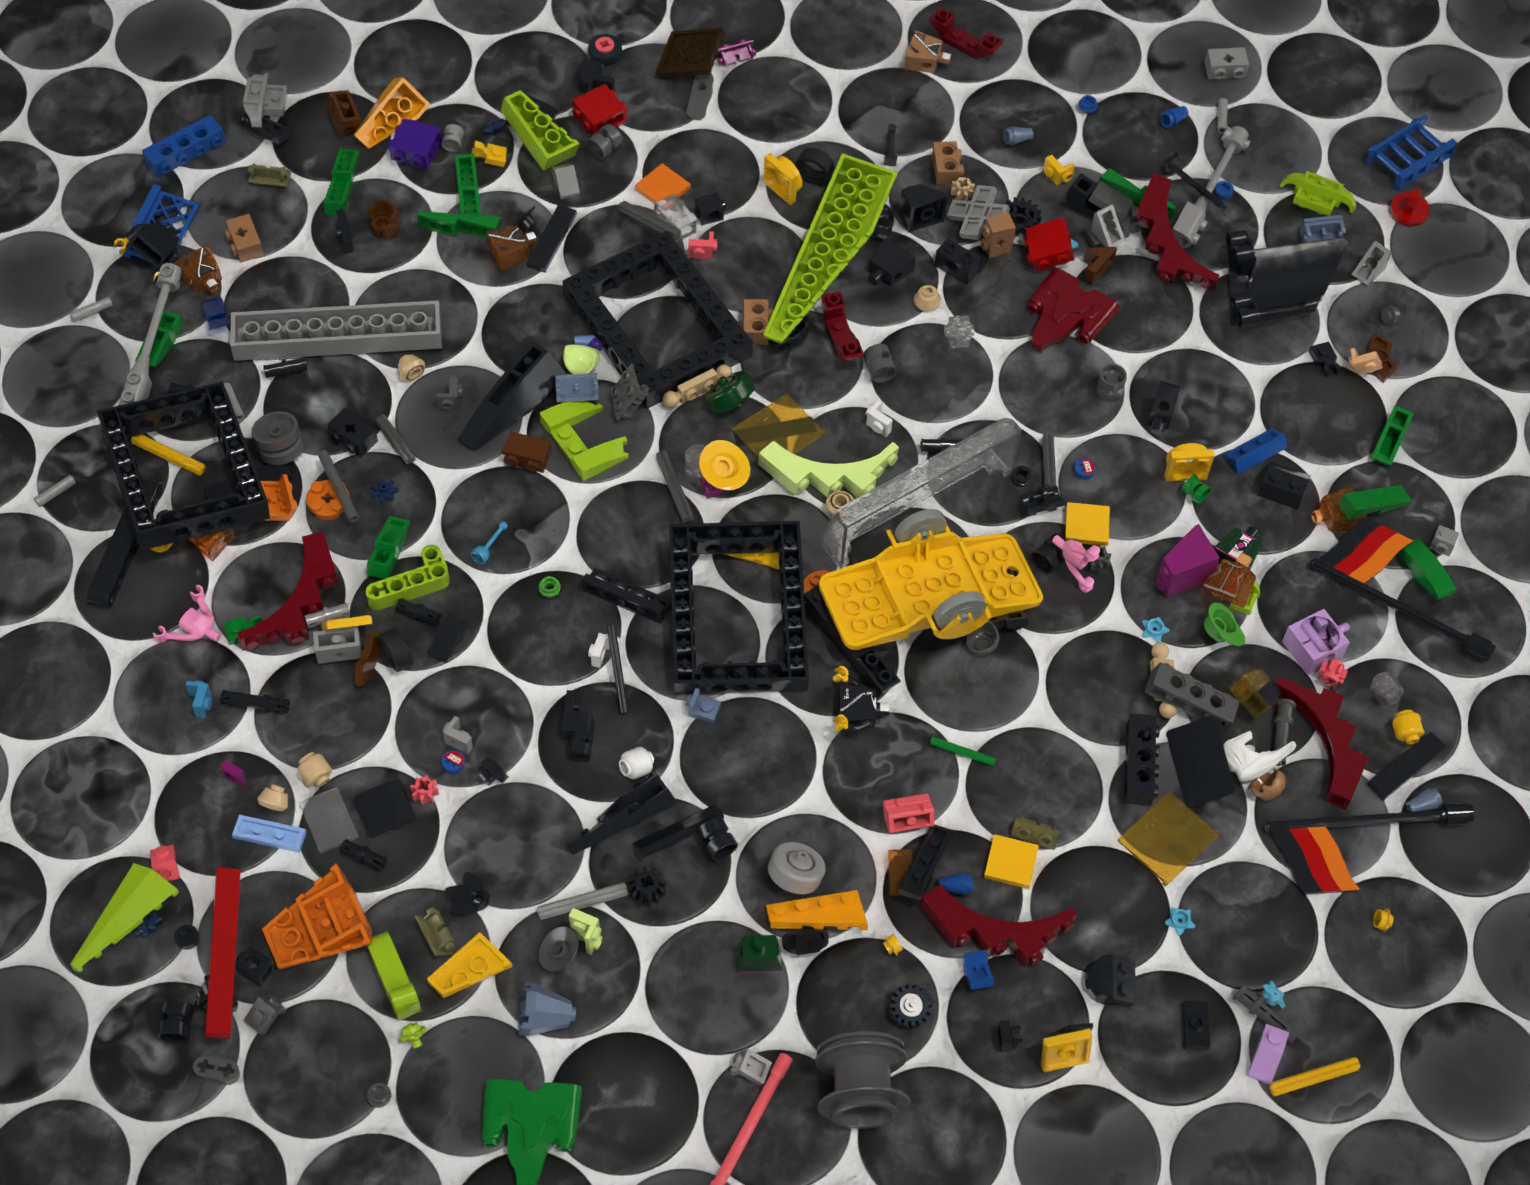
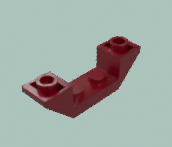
(944, 22)
(838, 328)

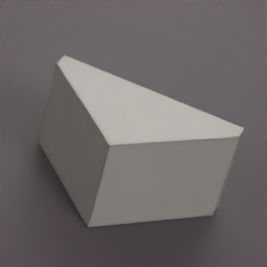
(565, 180)
(1107, 227)
(1372, 263)

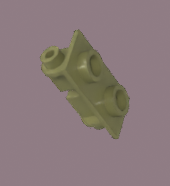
(264, 176)
(1030, 832)
(438, 939)

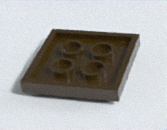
(690, 52)

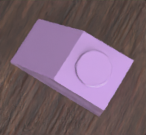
(1268, 1054)

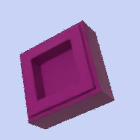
(233, 773)

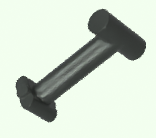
(891, 158)

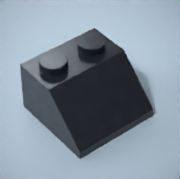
(922, 207)
(1284, 485)

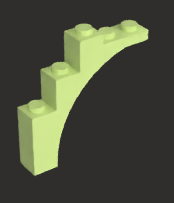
(797, 473)

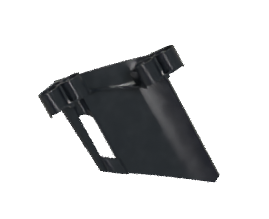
(1278, 277)

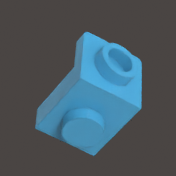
(202, 695)

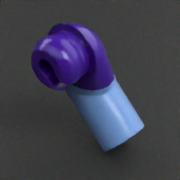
(588, 340)

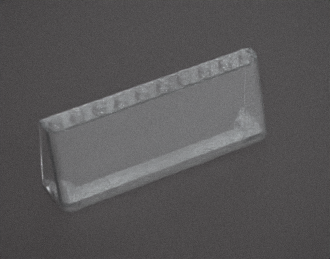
(989, 448)

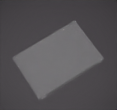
(328, 820)

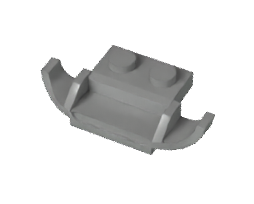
(263, 99)

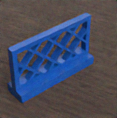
(151, 208)

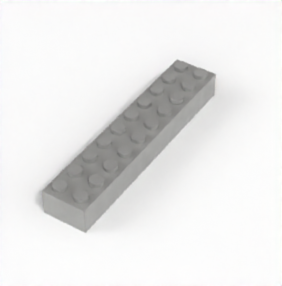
(336, 330)

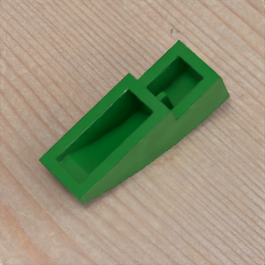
(166, 335)
(1392, 435)
(387, 548)
(1427, 569)

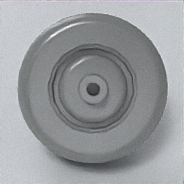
(796, 868)

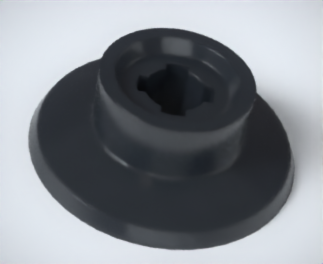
(525, 220)

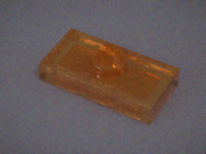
(898, 866)

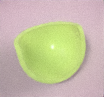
(580, 358)

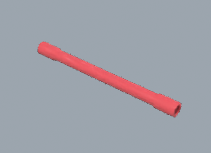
(776, 1075)

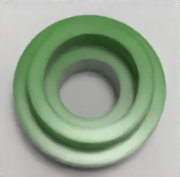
(549, 582)

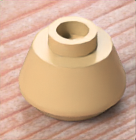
(927, 298)
(411, 367)
(836, 500)
(274, 798)

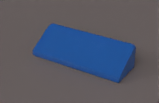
(1256, 450)

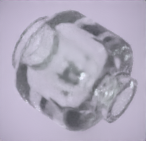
(1386, 688)

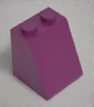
(1187, 563)

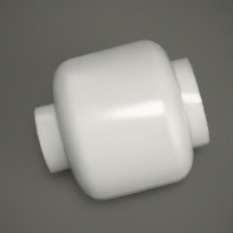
(636, 763)

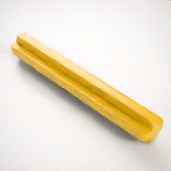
(168, 454)
(1314, 1076)

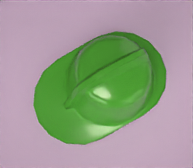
(1222, 625)

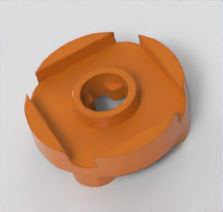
(318, 506)

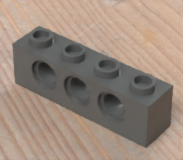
(1180, 695)

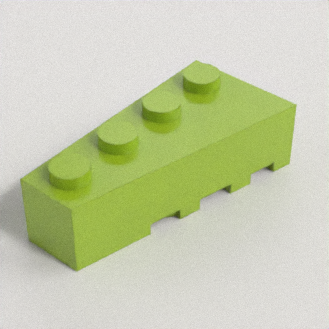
(537, 131)

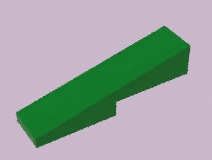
(341, 182)
(467, 184)
(1131, 191)
(452, 223)
(1374, 500)

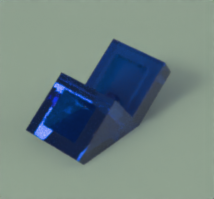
(215, 313)

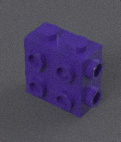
(415, 143)

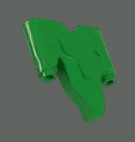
(533, 1122)

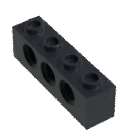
(1136, 791)

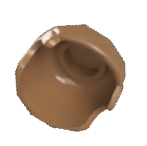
(1269, 785)

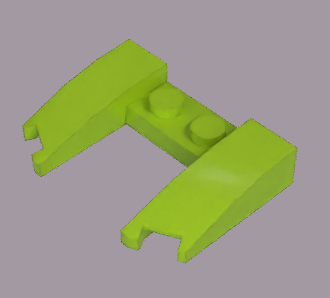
(585, 461)

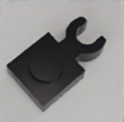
(1324, 356)
(1011, 621)

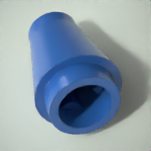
(1173, 116)
(958, 883)

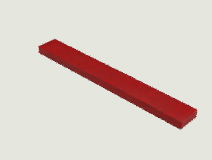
(222, 953)

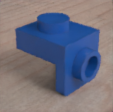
(977, 969)

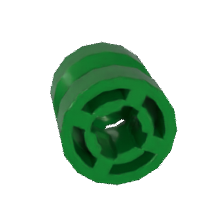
(1196, 489)

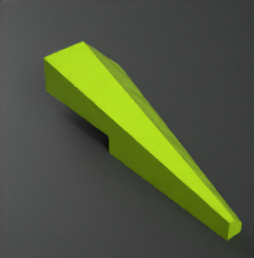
(134, 899)

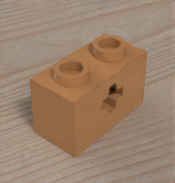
(998, 235)
(244, 238)

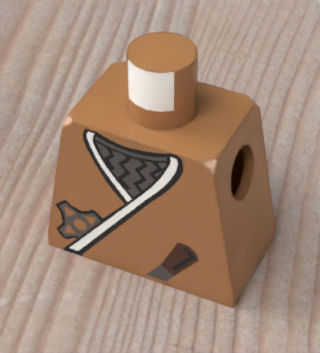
(925, 53)

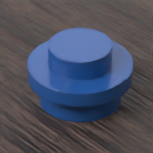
(1088, 104)

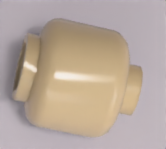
(314, 769)

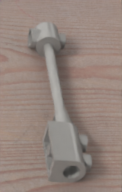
(1193, 215)
(138, 381)

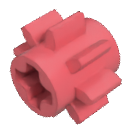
(1332, 672)
(424, 790)

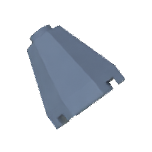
(543, 1011)

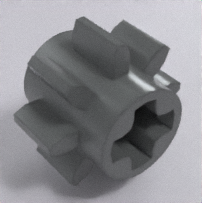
(1102, 561)

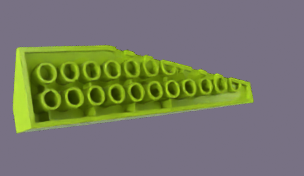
(835, 236)

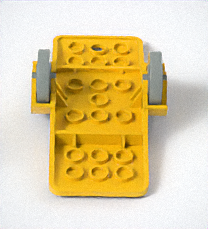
(928, 583)

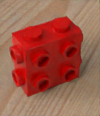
(599, 108)
(1049, 244)

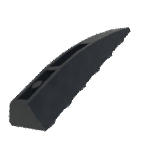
(513, 396)

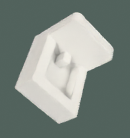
(878, 421)
(598, 650)

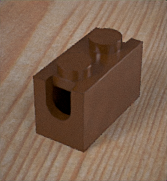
(345, 118)
(527, 452)

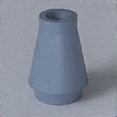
(1016, 135)
(1426, 801)

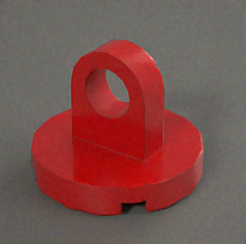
(1410, 208)

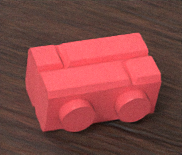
(908, 813)

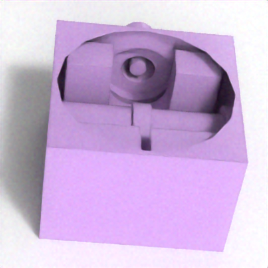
(1316, 640)

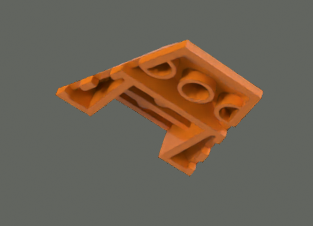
(319, 923)

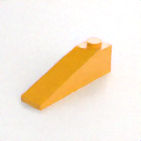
(395, 103)

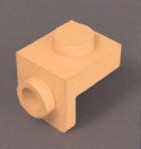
(1365, 363)

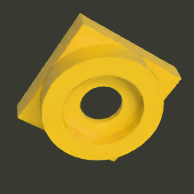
(782, 177)
(1180, 471)

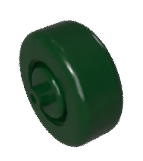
(729, 392)

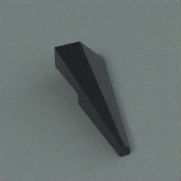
(640, 803)

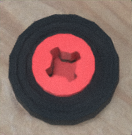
(605, 49)

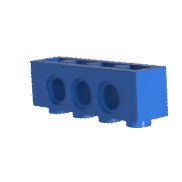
(183, 146)

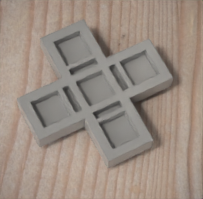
(974, 212)

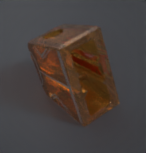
(1232, 580)

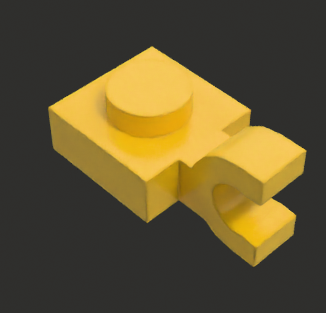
(492, 153)

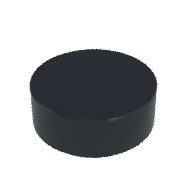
(187, 937)

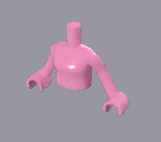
(1078, 557)
(193, 622)

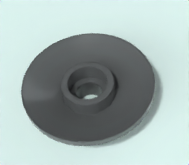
(558, 949)

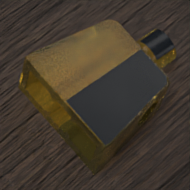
(1256, 692)

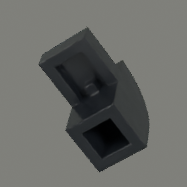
(591, 76)
(1080, 193)

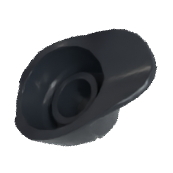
(884, 225)
(796, 337)

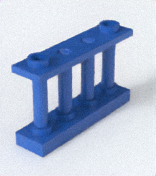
(1416, 167)

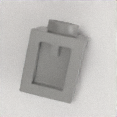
(1444, 540)
(457, 738)
(750, 1066)

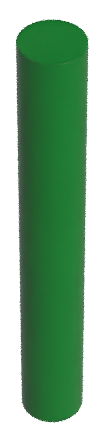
(957, 749)

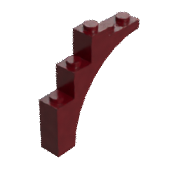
(1162, 241)
(289, 620)
(1336, 734)
(1024, 939)

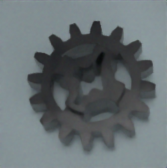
(1021, 212)

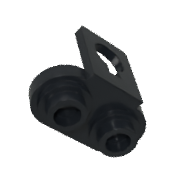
(805, 941)

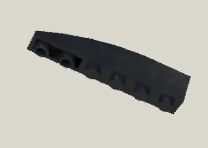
(865, 660)

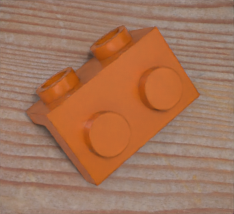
(279, 499)

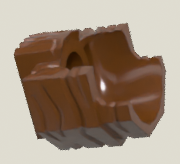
(384, 219)

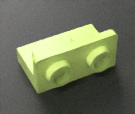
(587, 929)

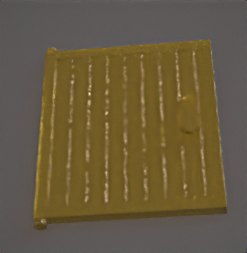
(782, 422)
(1168, 838)

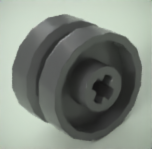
(278, 438)

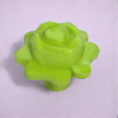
(413, 1033)

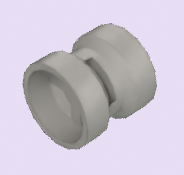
(452, 138)

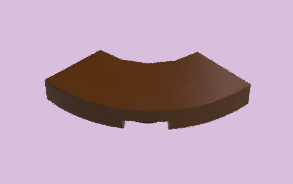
(1382, 347)
(368, 659)

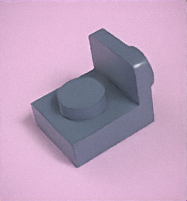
(702, 707)

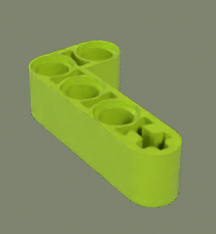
(406, 581)
(393, 976)

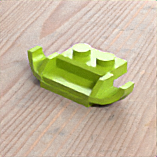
(1318, 193)

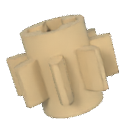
(962, 189)

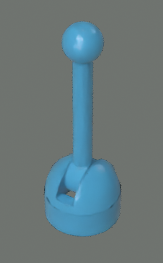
(481, 553)

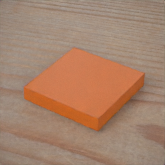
(661, 184)

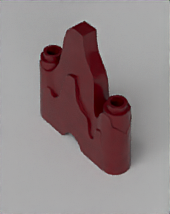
(1068, 308)

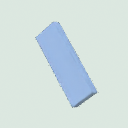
(269, 833)

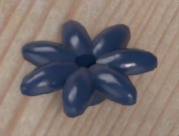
(494, 127)
(384, 490)
(148, 925)

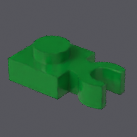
(237, 625)

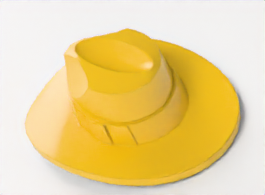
(724, 465)

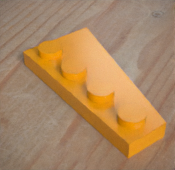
(827, 910)

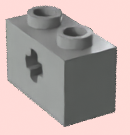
(1226, 63)
(337, 644)

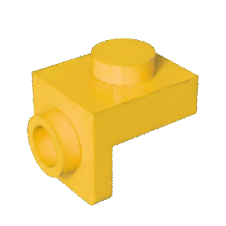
(1056, 171)

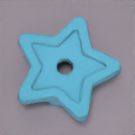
(1154, 623)
(1181, 914)
(1272, 994)

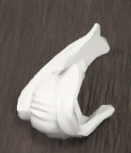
(1248, 763)

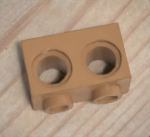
(946, 162)
(756, 319)

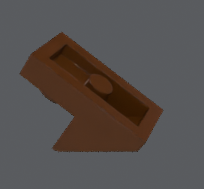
(1098, 260)

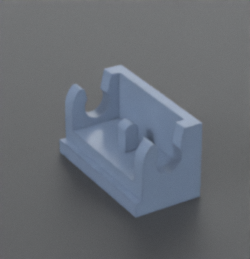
(1322, 228)
(576, 387)

